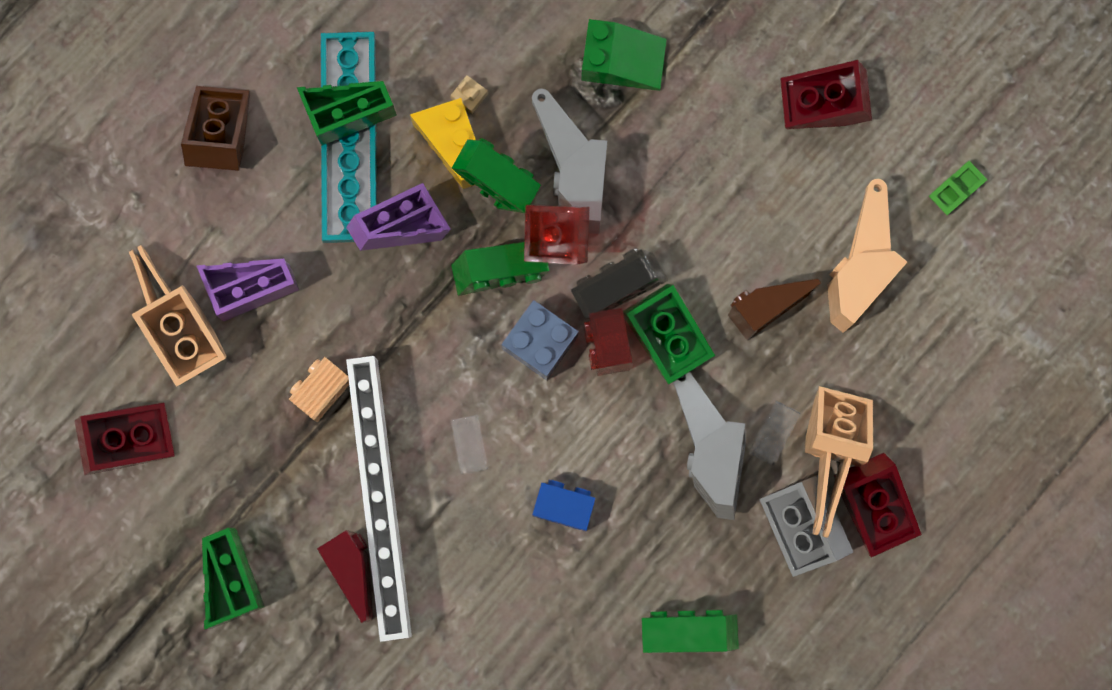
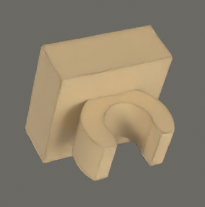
(471, 94)

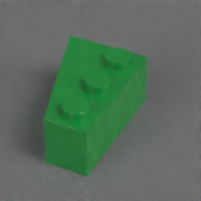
(346, 109)
(496, 176)
(494, 268)
(227, 579)
(689, 632)

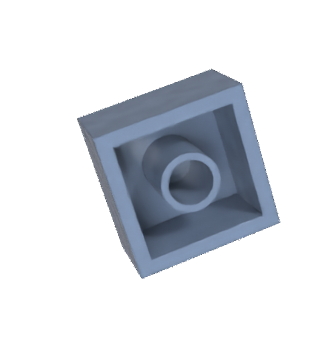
(540, 340)

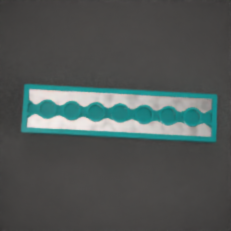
(351, 161)

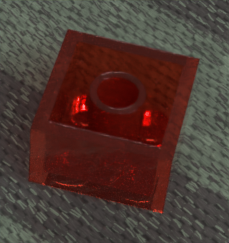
(556, 234)
(609, 342)

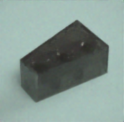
(618, 282)

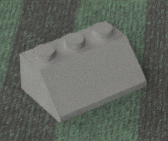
(792, 521)

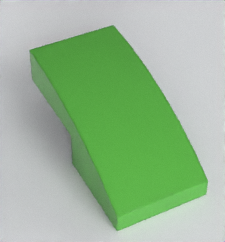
(958, 188)

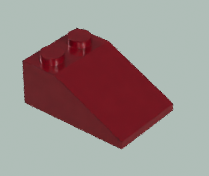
(827, 97)
(123, 438)
(879, 505)
(350, 567)

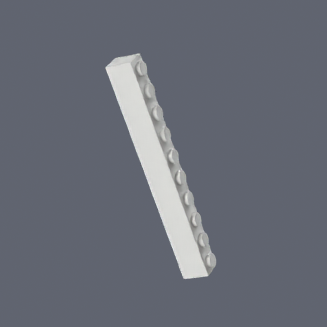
(379, 499)

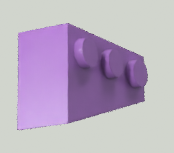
(399, 221)
(246, 286)

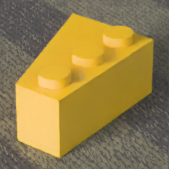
(446, 132)

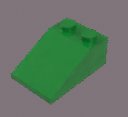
(622, 56)
(668, 333)

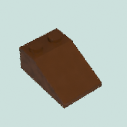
(216, 128)
(764, 305)

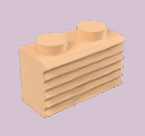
(319, 389)

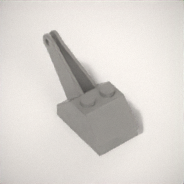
(578, 160)
(718, 449)

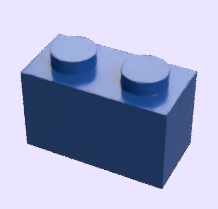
(563, 505)

